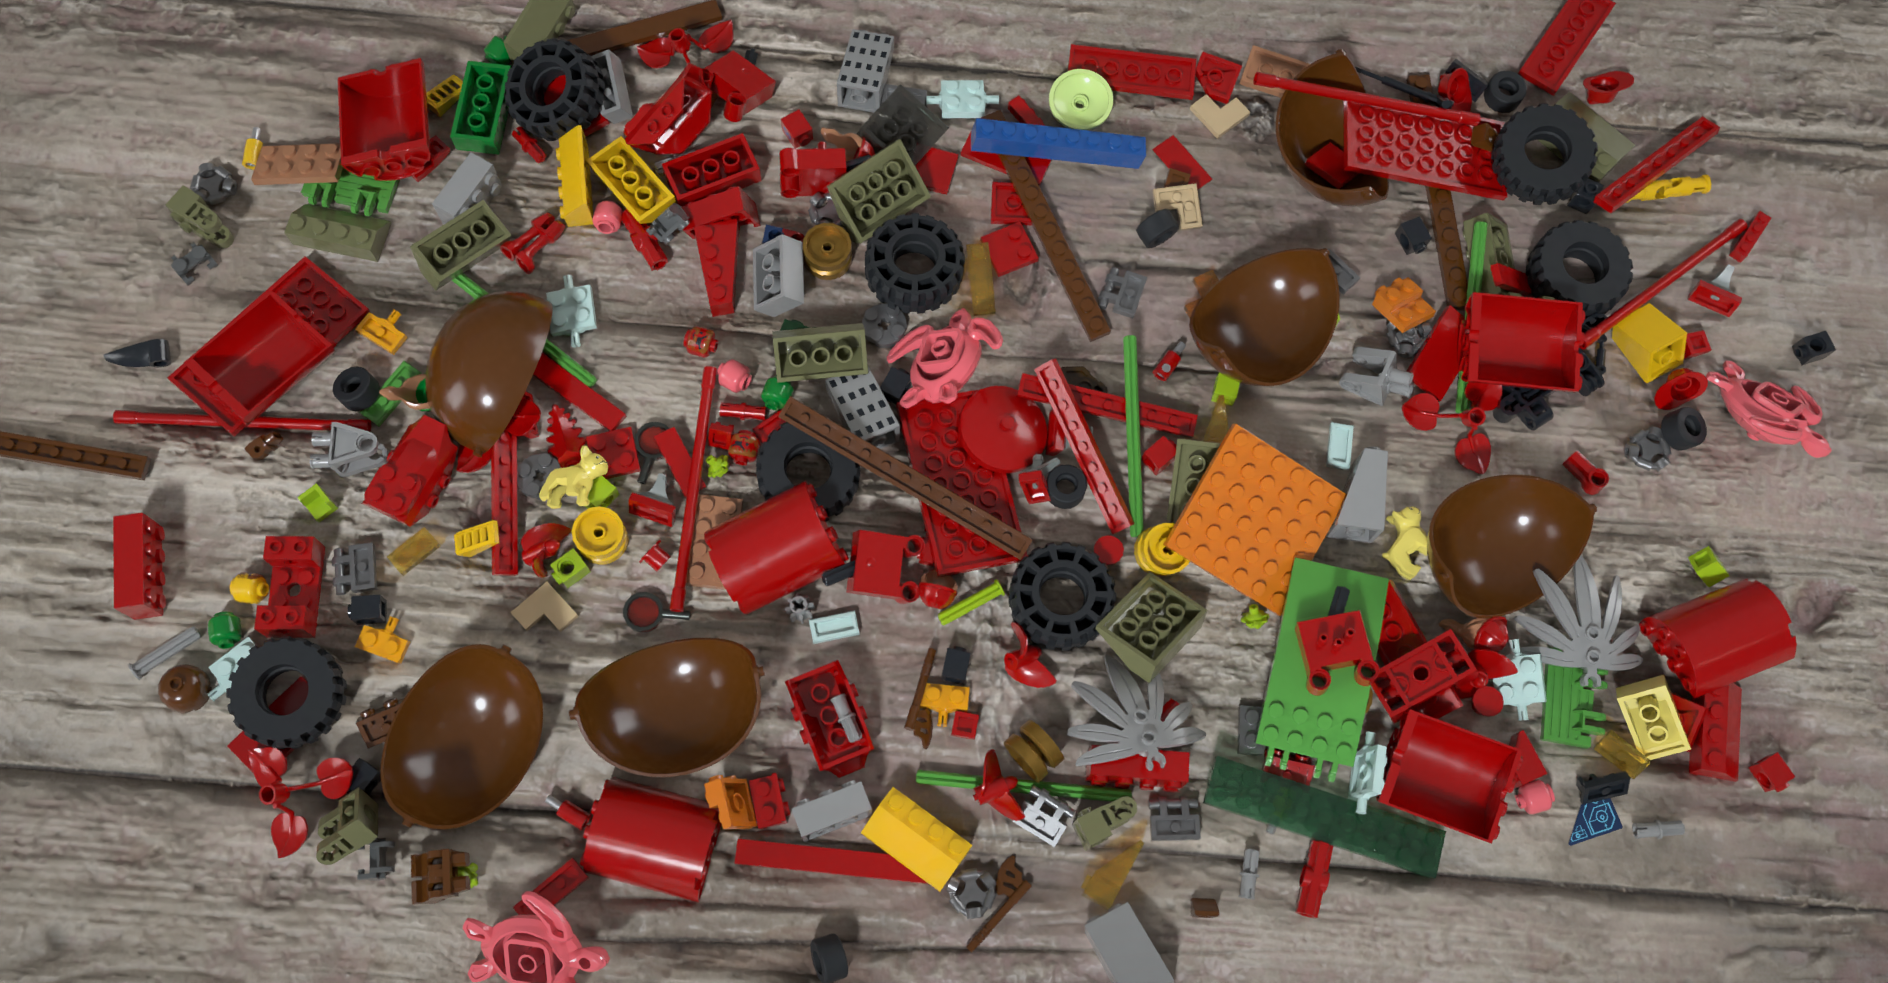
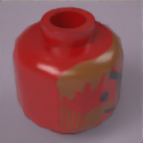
(700, 341)
(744, 447)

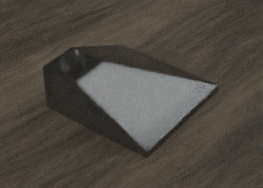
(903, 119)

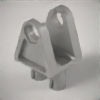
(1388, 379)
(348, 450)

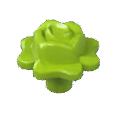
(717, 466)
(1254, 617)
(471, 872)

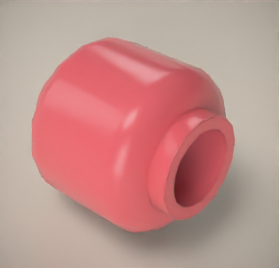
(607, 217)
(734, 376)
(1535, 797)

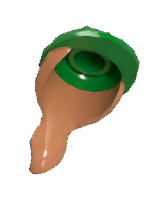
(411, 393)

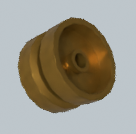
(827, 251)
(1034, 750)

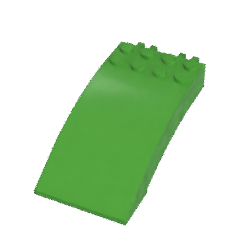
(1290, 715)

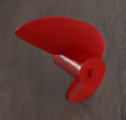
(542, 543)
(1024, 663)
(1489, 666)
(997, 789)

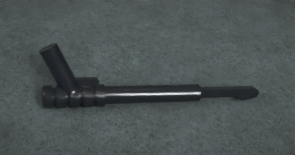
(1439, 101)

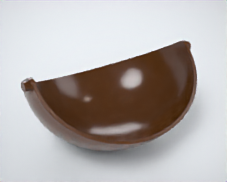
(1312, 121)
(1269, 317)
(485, 365)
(1497, 533)
(671, 706)
(462, 738)

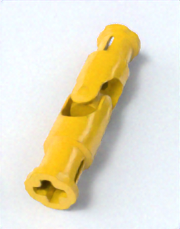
(1674, 188)

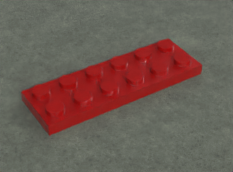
(1564, 43)
(1138, 71)
(1401, 635)

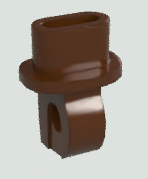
(265, 443)

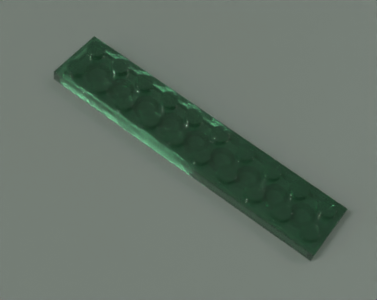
(1324, 817)

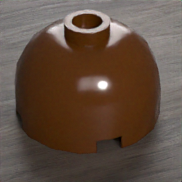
(184, 688)

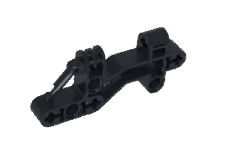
(1530, 402)

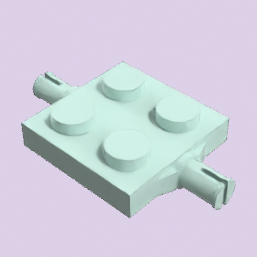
(962, 99)
(572, 310)
(226, 664)
(1526, 685)
(1367, 773)

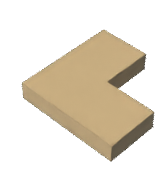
(1216, 119)
(1182, 198)
(543, 603)

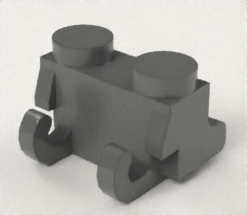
(668, 222)
(191, 260)
(378, 867)

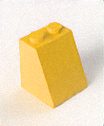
(1650, 342)

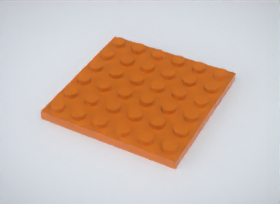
(1254, 518)

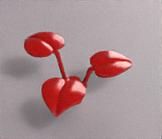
(659, 51)
(521, 423)
(1470, 452)
(268, 766)

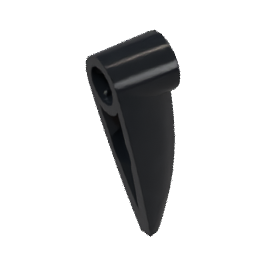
(144, 354)

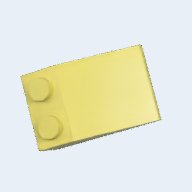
(1652, 717)

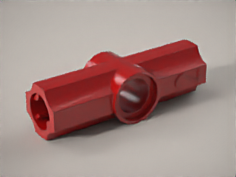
(644, 242)
(1314, 879)

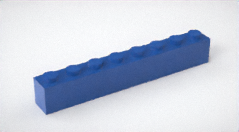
(1058, 143)

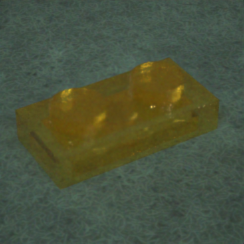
(413, 551)
(1622, 754)

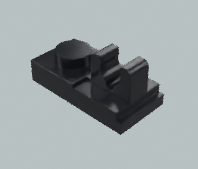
(1476, 83)
(1603, 788)

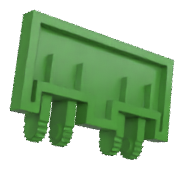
(352, 191)
(1569, 706)

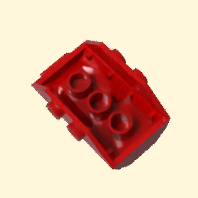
(674, 118)
(413, 473)
(813, 708)

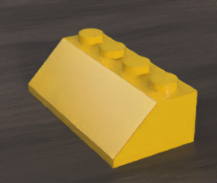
(575, 178)
(631, 181)
(916, 839)

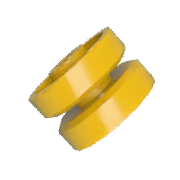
(611, 532)
(1150, 554)

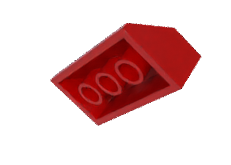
(1718, 740)

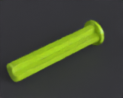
(971, 603)

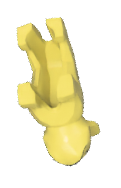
(574, 480)
(1408, 540)

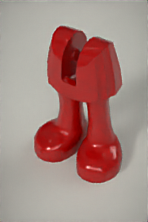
(542, 226)

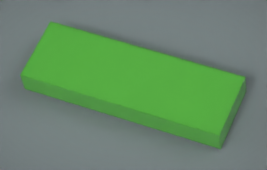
(383, 407)

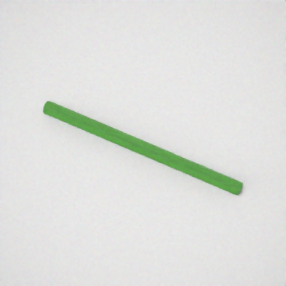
(1474, 285)
(549, 348)
(1133, 434)
(1024, 786)

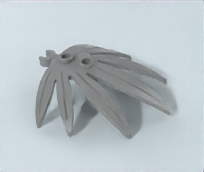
(1589, 642)
(1142, 728)

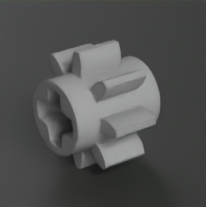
(799, 602)

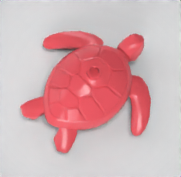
(944, 357)
(1771, 411)
(532, 947)

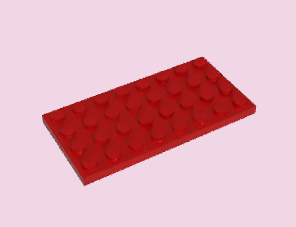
(1418, 150)
(311, 292)
(937, 452)

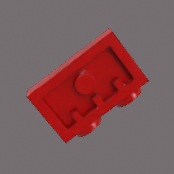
(1298, 768)
(768, 801)

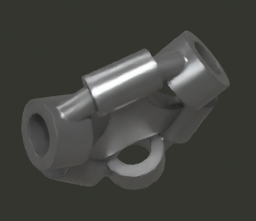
(213, 184)
(827, 212)
(1409, 336)
(1648, 449)
(972, 892)

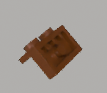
(376, 723)

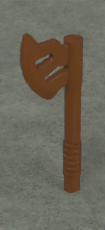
(912, 723)
(1014, 897)

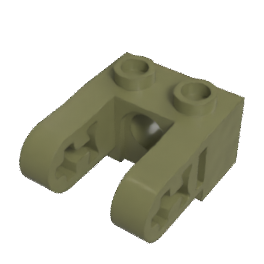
(196, 217)
(1096, 825)
(355, 827)

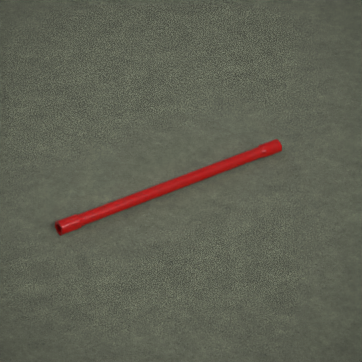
(1273, 81)
(1729, 233)
(136, 417)
(679, 591)

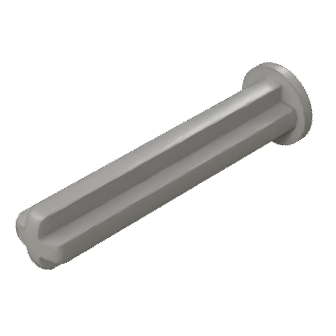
(164, 652)

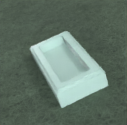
(1339, 446)
(834, 627)

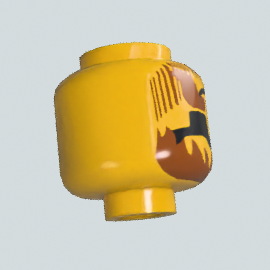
(249, 588)

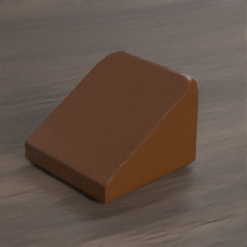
(1484, 137)
(1204, 908)

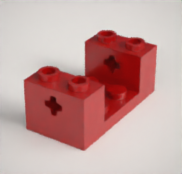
(294, 562)
(1446, 666)

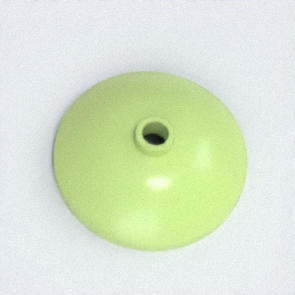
(1082, 88)

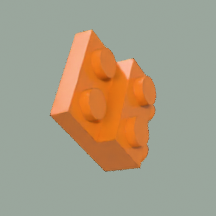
(1403, 304)
(733, 800)

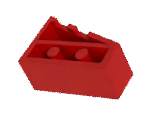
(721, 207)

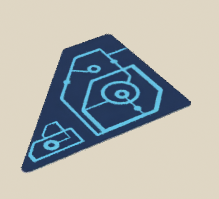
(1595, 820)

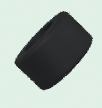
(1511, 82)
(1157, 228)
(356, 388)
(1684, 428)
(1070, 473)
(829, 958)

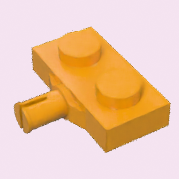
(382, 331)
(383, 641)
(945, 700)

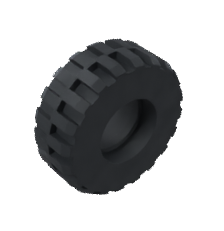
(533, 74)
(1553, 125)
(914, 235)
(1593, 246)
(791, 442)
(1068, 563)
(257, 672)

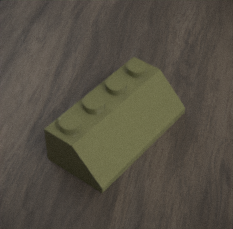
(538, 22)
(337, 232)
(459, 244)
(1496, 249)
(820, 352)

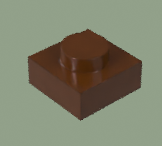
(1176, 178)

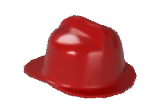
(1606, 86)
(1456, 88)
(1680, 388)

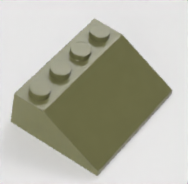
(1610, 142)
(877, 191)
(1189, 466)
(1151, 626)

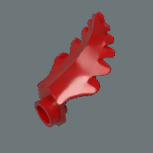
(565, 438)

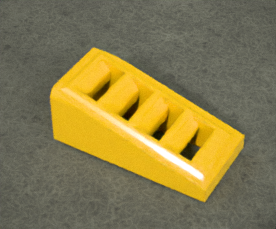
(444, 103)
(474, 539)

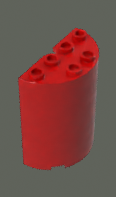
(384, 121)
(1521, 342)
(260, 357)
(774, 548)
(1722, 636)
(1449, 775)
(651, 838)

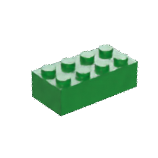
(481, 109)

